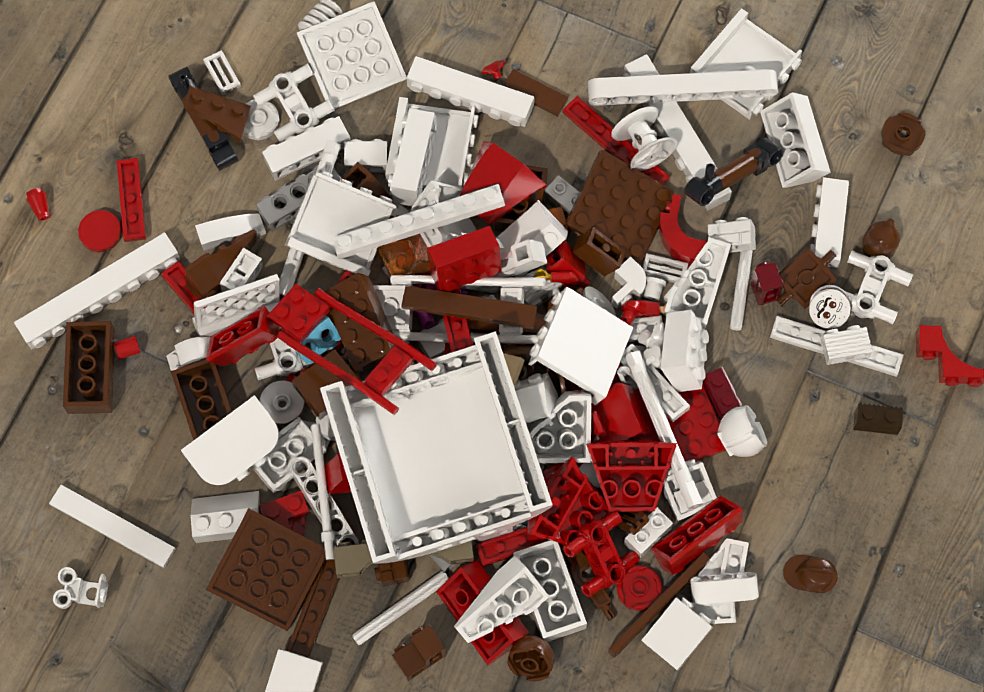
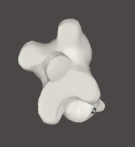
(654, 344)

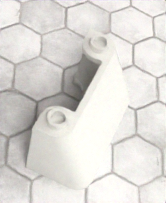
(437, 193)

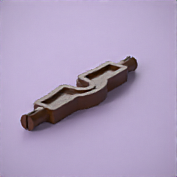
(600, 599)

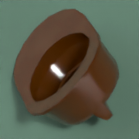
(810, 573)

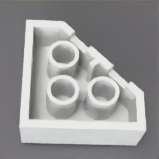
(565, 430)

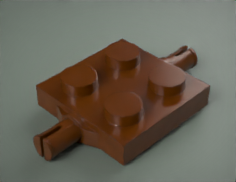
(805, 276)

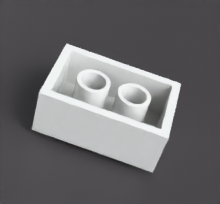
(684, 351)

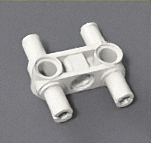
(293, 102)
(873, 286)
(281, 353)

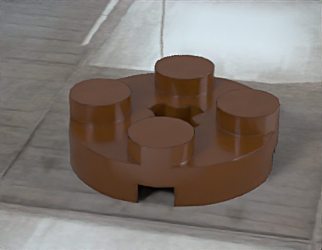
(897, 144)

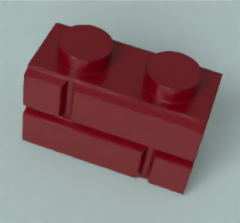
(766, 283)
(720, 392)

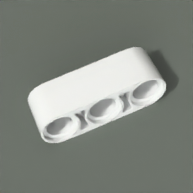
(724, 588)

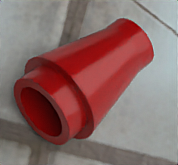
(38, 202)

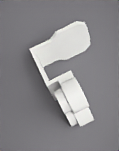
(76, 590)

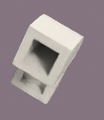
(632, 279)
(188, 352)

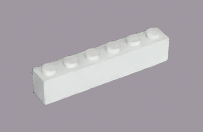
(470, 92)

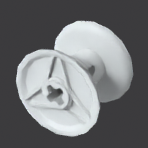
(637, 126)

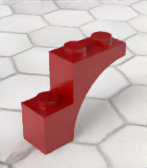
(952, 371)

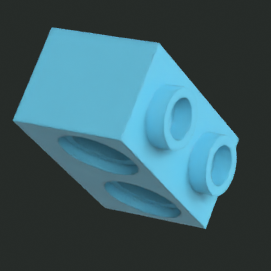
(320, 344)

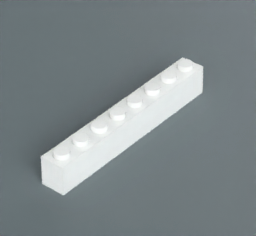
(671, 122)
(98, 291)

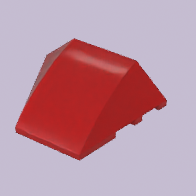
(498, 167)
(631, 472)
(572, 502)

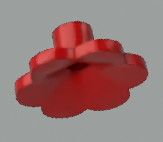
(494, 69)

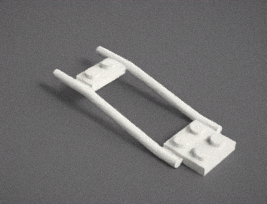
(401, 319)

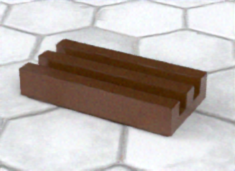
(627, 516)

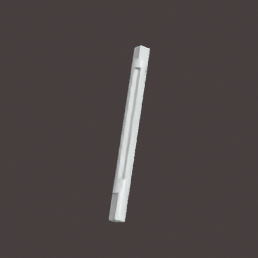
(295, 257)
(663, 429)

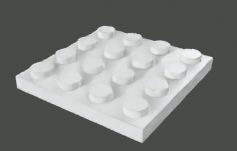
(351, 55)

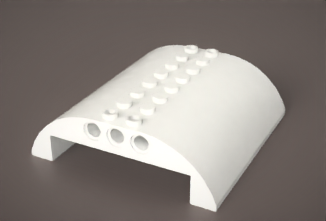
(446, 462)

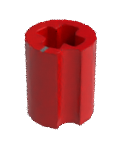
(127, 347)

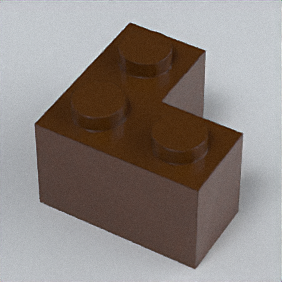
(420, 653)

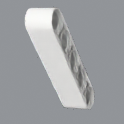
(313, 500)

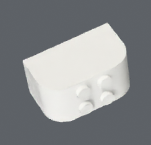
(234, 444)

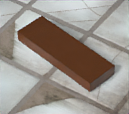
(543, 96)

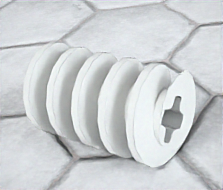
(324, 11)

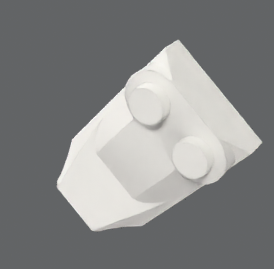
(293, 442)

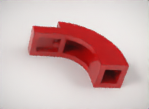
(674, 240)

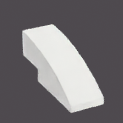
(227, 229)

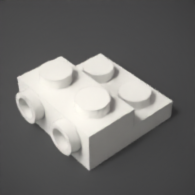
(674, 495)

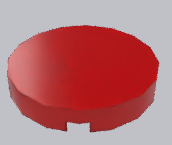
(99, 231)
(639, 588)

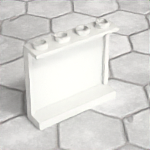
(747, 45)
(450, 146)
(333, 210)
(581, 343)

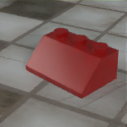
(242, 338)

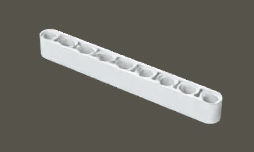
(682, 87)

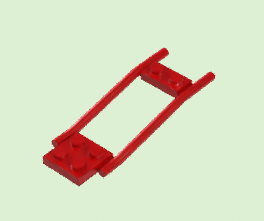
(300, 314)

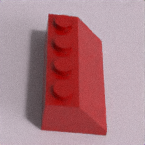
(697, 534)
(460, 593)

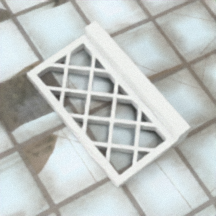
(211, 322)

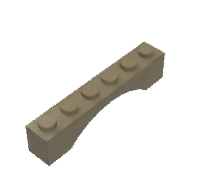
(355, 559)

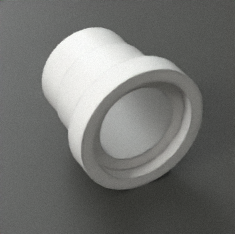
(654, 288)

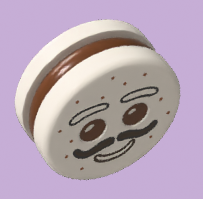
(829, 307)

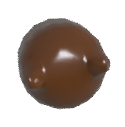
(881, 239)

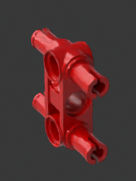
(601, 554)

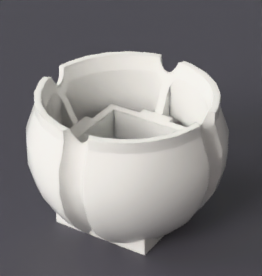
(741, 433)

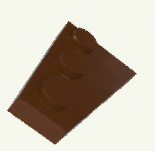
(223, 112)

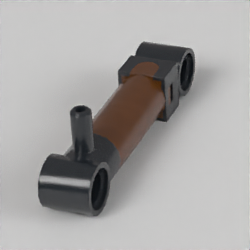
(214, 140)
(754, 160)

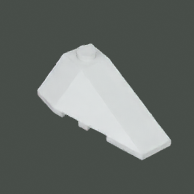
(700, 282)
(504, 597)

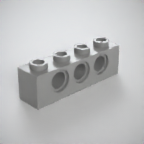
(278, 217)

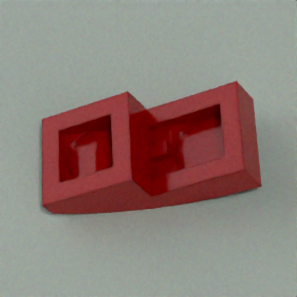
(597, 428)

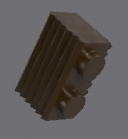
(878, 419)

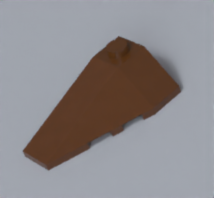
(207, 271)

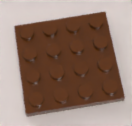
(620, 205)
(267, 569)

